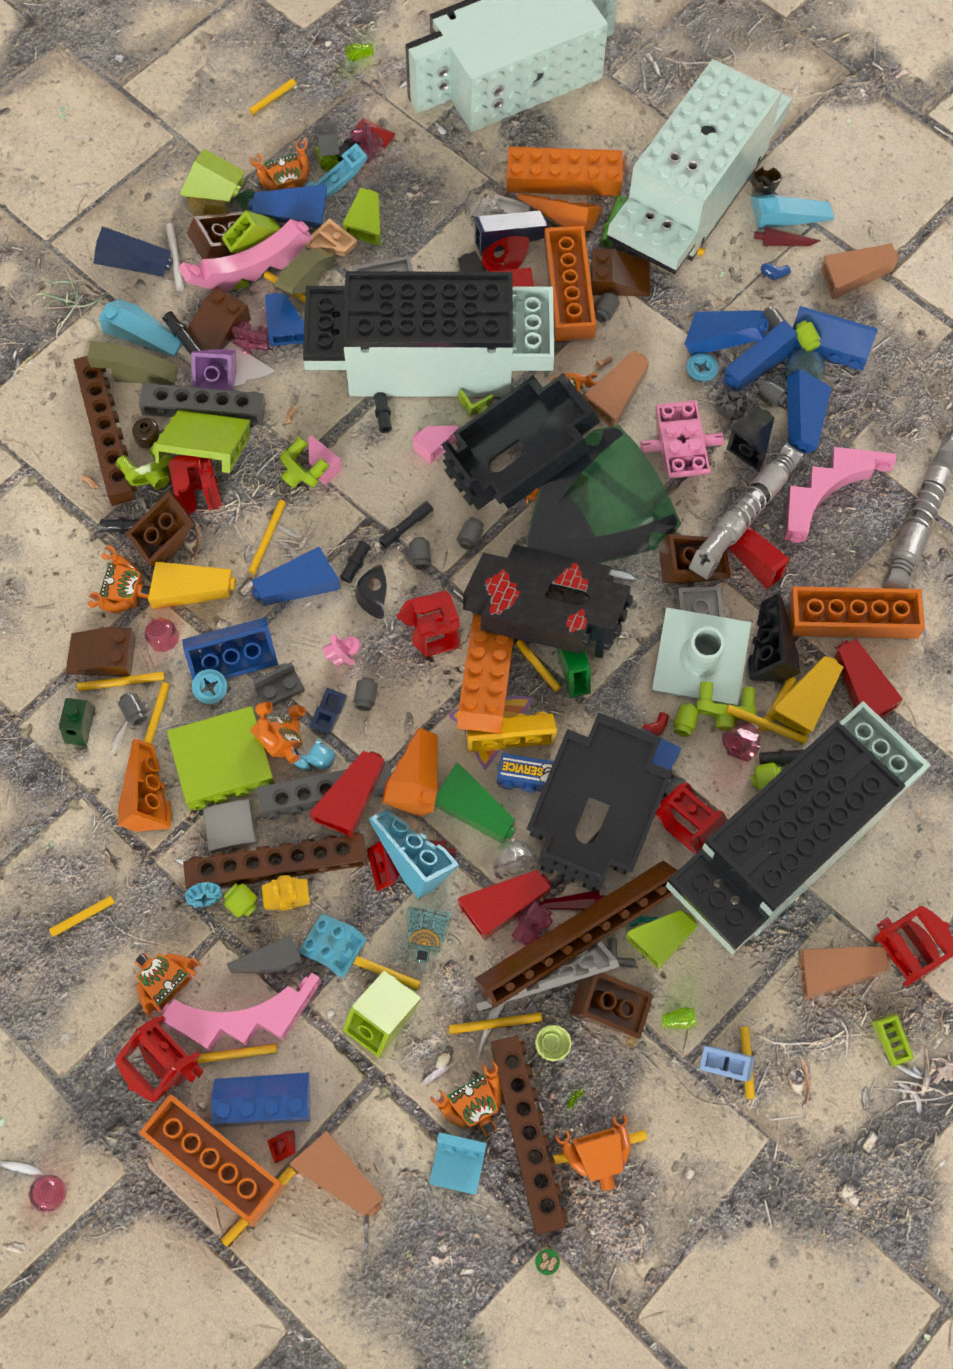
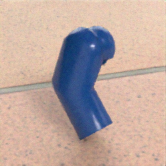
(774, 272)

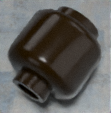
(145, 432)

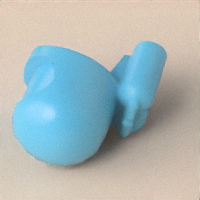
(319, 757)

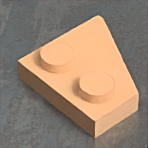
(332, 239)

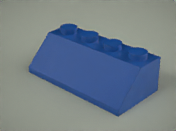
(840, 339)
(231, 650)
(261, 1100)

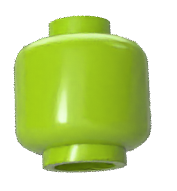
(764, 774)
(240, 900)

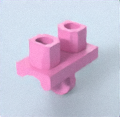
(340, 651)

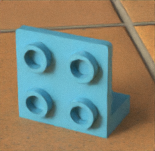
(333, 944)
(457, 1163)

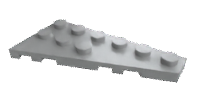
(589, 963)

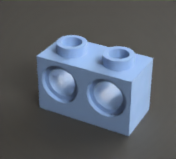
(727, 1063)

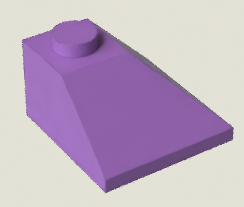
(214, 369)

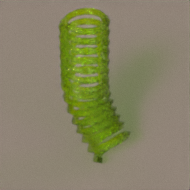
(571, 1103)

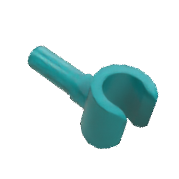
(641, 919)

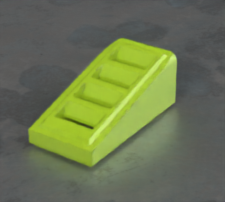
(900, 1036)

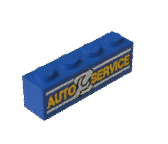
(523, 772)

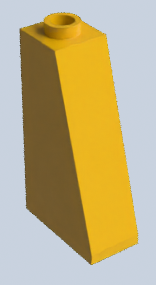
(188, 584)
(807, 698)

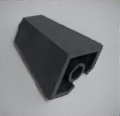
(751, 437)

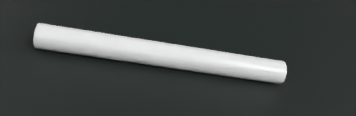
(174, 256)

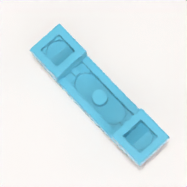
(343, 172)

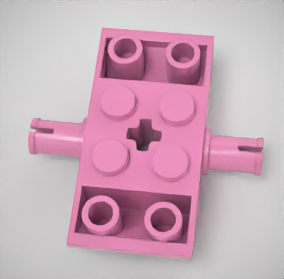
(681, 440)

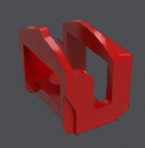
(191, 475)
(432, 625)
(694, 811)
(900, 953)
(162, 1056)

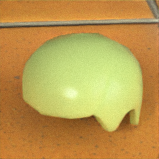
(553, 1043)

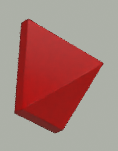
(380, 132)
(382, 866)

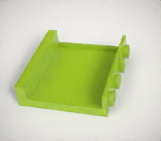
(204, 437)
(219, 758)

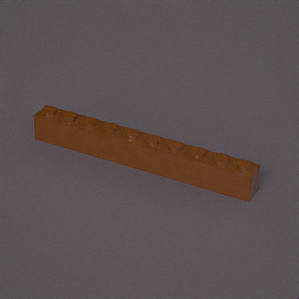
(575, 935)

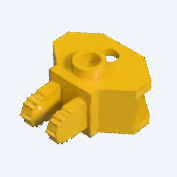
(285, 893)

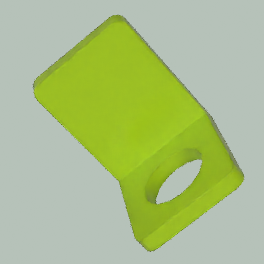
(478, 407)

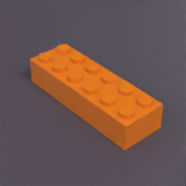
(564, 171)
(571, 283)
(856, 612)
(485, 680)
(212, 1160)

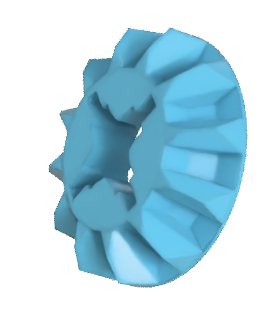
(696, 362)
(199, 683)
(195, 894)

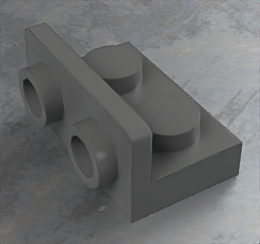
(278, 684)

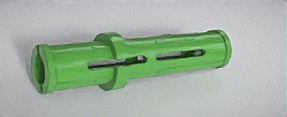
(616, 208)

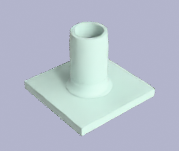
(698, 650)

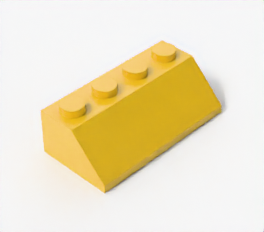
(517, 732)

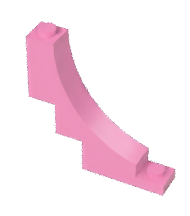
(252, 263)
(845, 468)
(273, 1016)

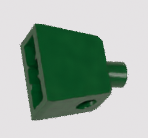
(77, 717)

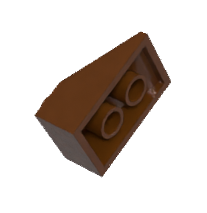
(207, 234)
(619, 273)
(216, 318)
(161, 530)
(676, 556)
(101, 652)
(612, 1004)

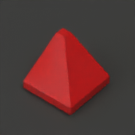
(282, 1145)

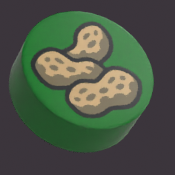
(547, 1262)

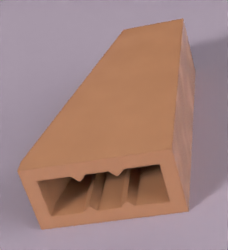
(857, 267)
(615, 391)
(837, 968)
(335, 1172)

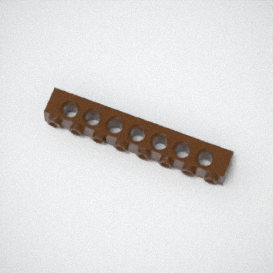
(119, 491)
(286, 851)
(542, 1222)

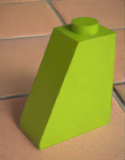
(364, 217)
(249, 231)
(662, 937)

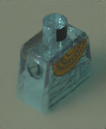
(426, 931)

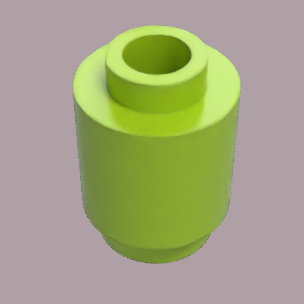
(807, 336)
(686, 720)

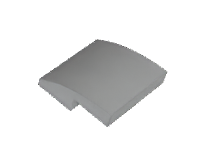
(229, 825)

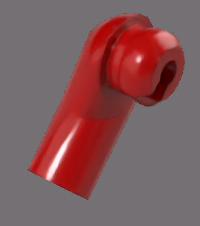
(659, 726)

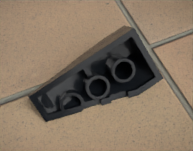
(775, 649)

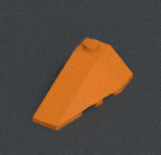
(565, 214)
(414, 780)
(142, 795)

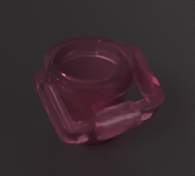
(739, 739)

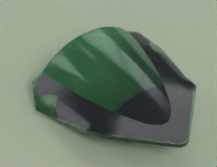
(603, 503)

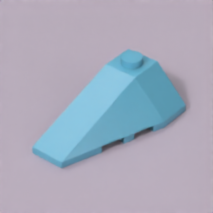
(781, 210)
(137, 326)
(416, 859)

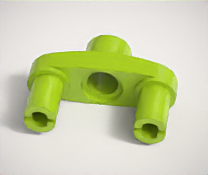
(295, 472)
(151, 473)
(723, 720)

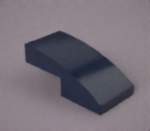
(328, 711)

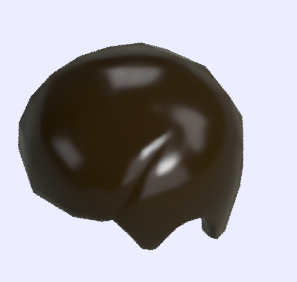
(765, 181)

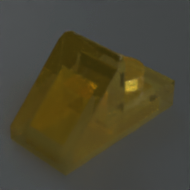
(204, 206)

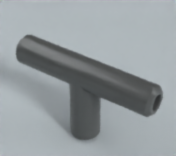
(623, 962)

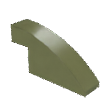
(305, 271)
(131, 364)

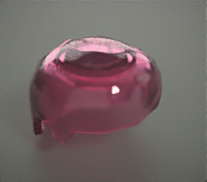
(161, 634)
(47, 1193)

